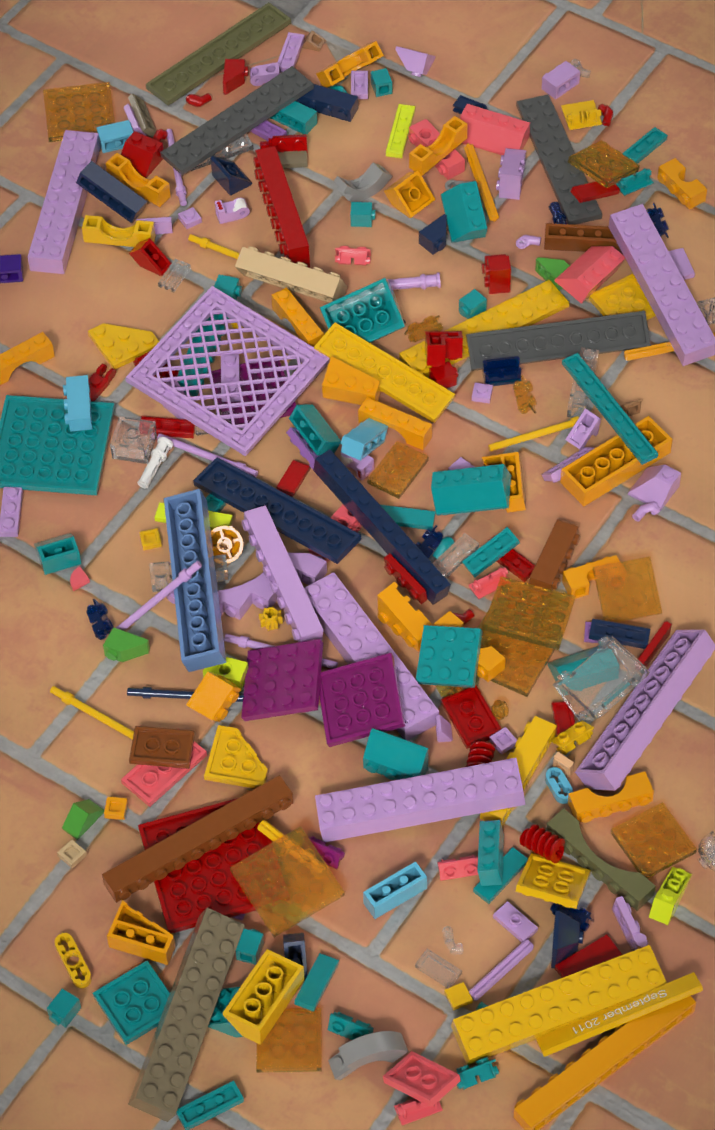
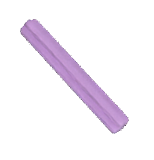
(501, 970)

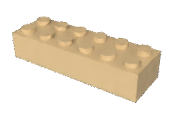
(294, 276)

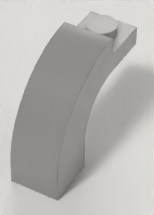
(366, 185)
(366, 1049)

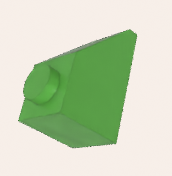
(550, 269)
(125, 646)

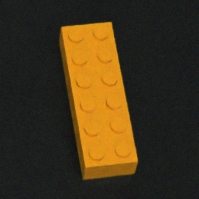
(611, 464)

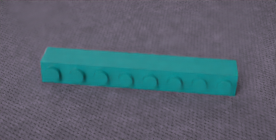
(232, 288)

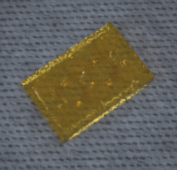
(397, 469)

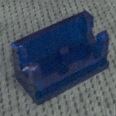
(501, 371)

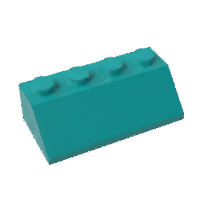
(471, 489)

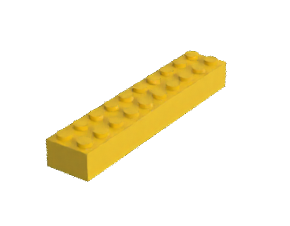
(555, 1004)

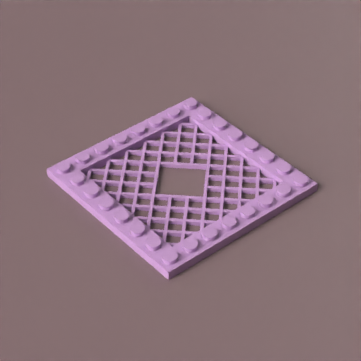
(213, 303)

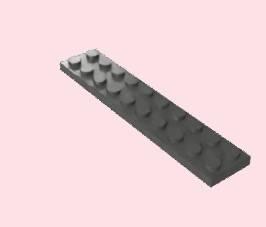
(237, 120)
(554, 151)
(560, 339)

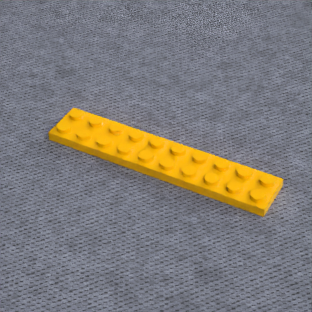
(515, 312)

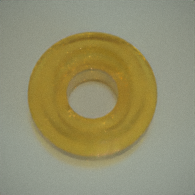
(500, 709)

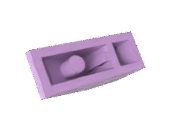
(308, 567)

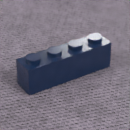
(331, 102)
(111, 192)

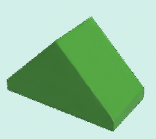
(81, 817)

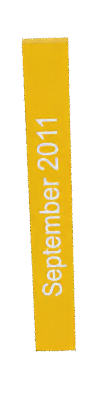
(619, 1014)

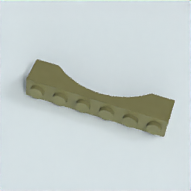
(631, 885)

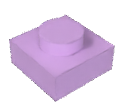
(189, 218)
(482, 393)
(503, 740)

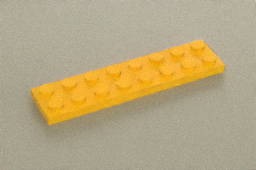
(395, 377)

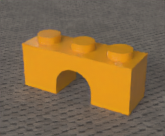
(689, 193)
(577, 579)

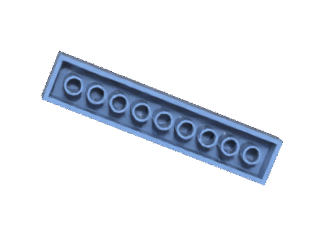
(198, 598)

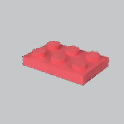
(421, 1078)

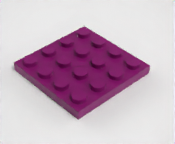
(216, 375)
(282, 680)
(360, 699)

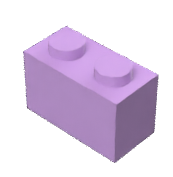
(560, 80)

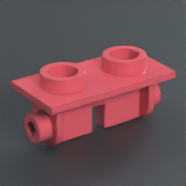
(359, 255)
(488, 583)
(459, 868)
(414, 1110)

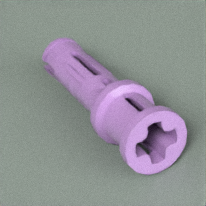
(423, 282)

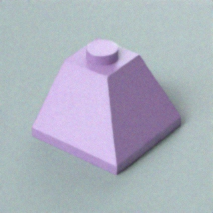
(415, 61)
(656, 485)

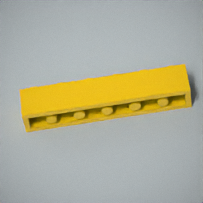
(529, 753)

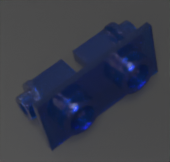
(656, 215)
(431, 539)
(97, 613)
(580, 915)

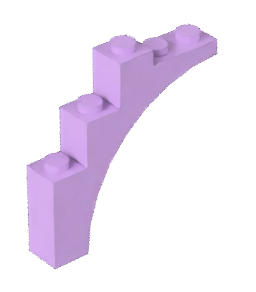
(239, 599)

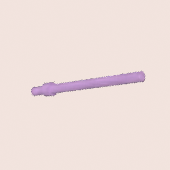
(180, 189)
(207, 455)
(184, 576)
(245, 642)

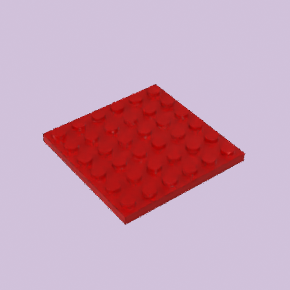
(202, 881)

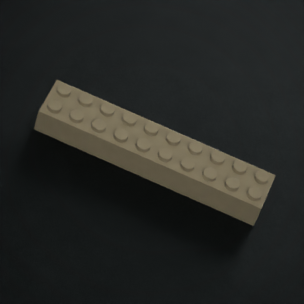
(186, 1015)

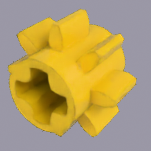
(270, 618)

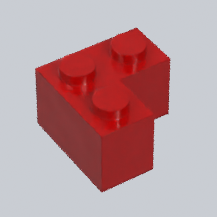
(497, 273)
(441, 346)

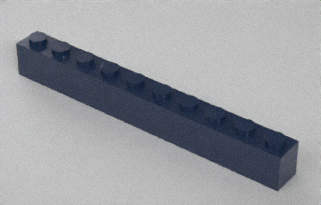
(380, 525)

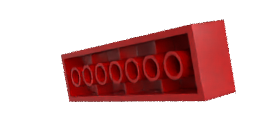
(281, 206)

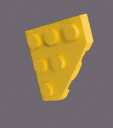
(121, 344)
(234, 760)

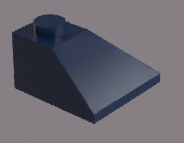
(565, 938)

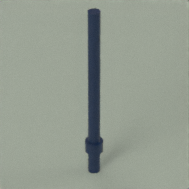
(148, 692)

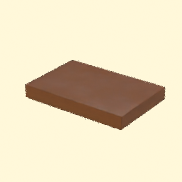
(162, 747)

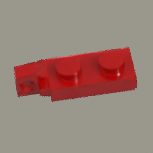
(286, 143)

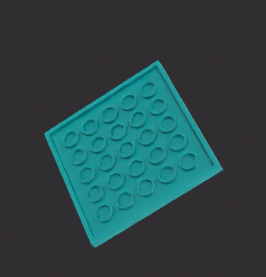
(42, 451)

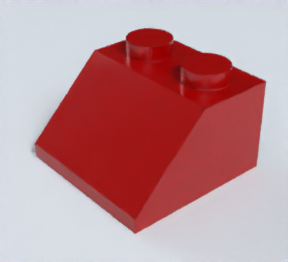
(142, 153)

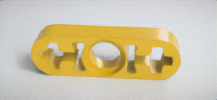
(72, 969)

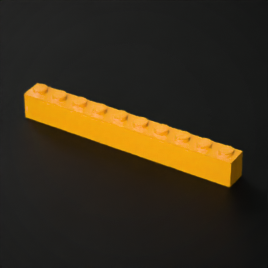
(598, 1064)

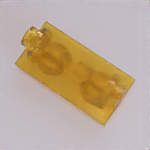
(417, 330)
(528, 401)

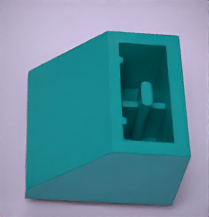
(58, 553)
(218, 1021)

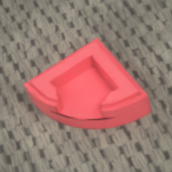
(78, 579)

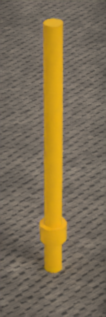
(206, 243)
(534, 434)
(69, 699)

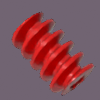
(480, 753)
(543, 843)

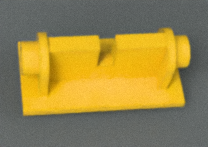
(578, 732)

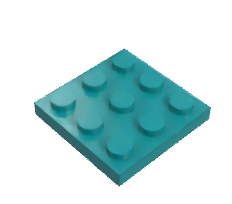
(449, 656)
(133, 1002)

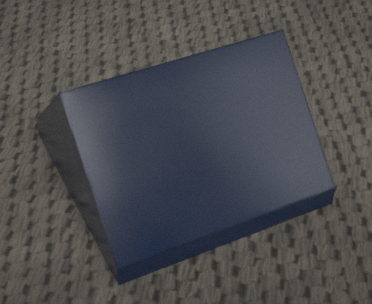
(229, 175)

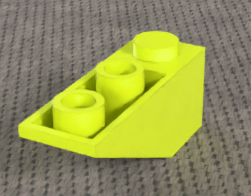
(669, 895)

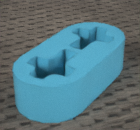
(555, 787)

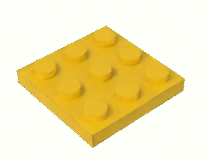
(622, 298)
(553, 882)

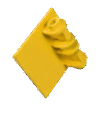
(581, 115)

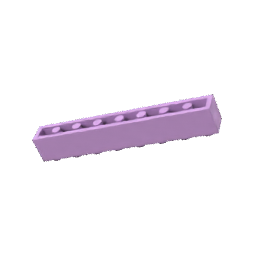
(282, 574)

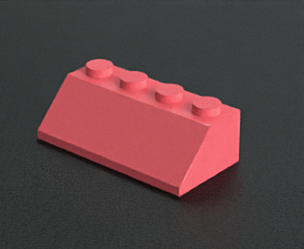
(494, 130)
(590, 271)

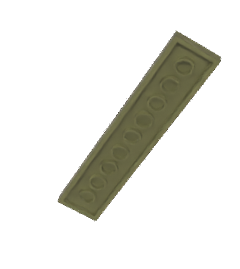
(211, 57)

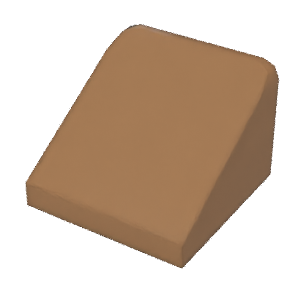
(313, 41)
(632, 408)

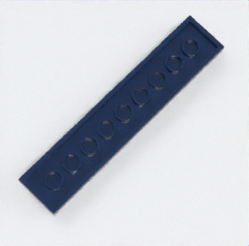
(288, 514)

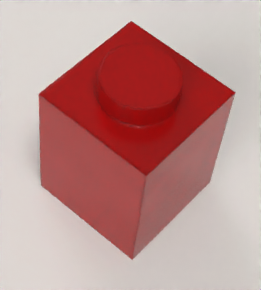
(445, 375)

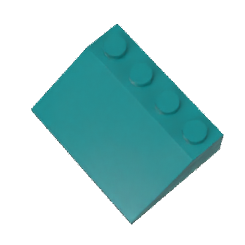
(366, 312)

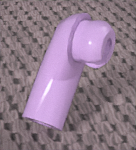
(527, 240)
(643, 509)

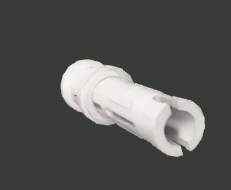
(157, 456)

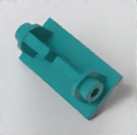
(635, 182)
(343, 1026)
(483, 1069)

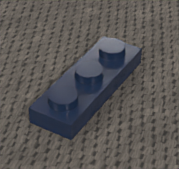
(625, 634)

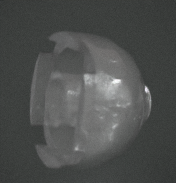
(707, 851)

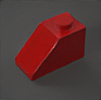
(234, 74)
(150, 257)

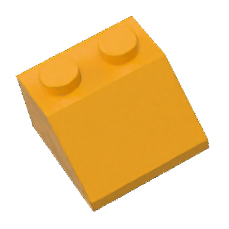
(410, 194)
(214, 696)

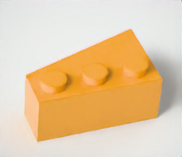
(139, 936)

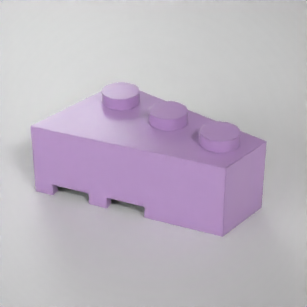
(511, 173)

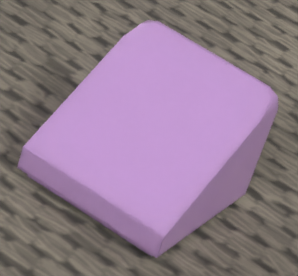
(443, 729)

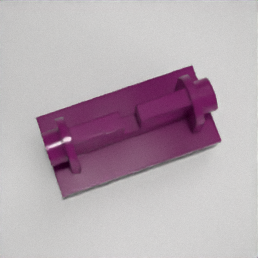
(330, 854)

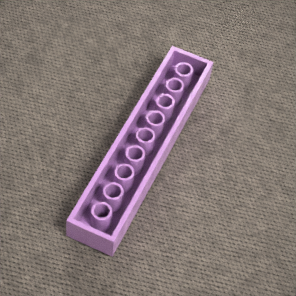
(63, 203)
(662, 284)
(360, 640)
(645, 710)
(419, 800)

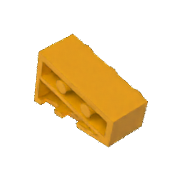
(348, 383)
(513, 464)
(401, 616)

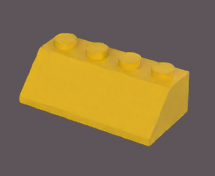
(264, 996)

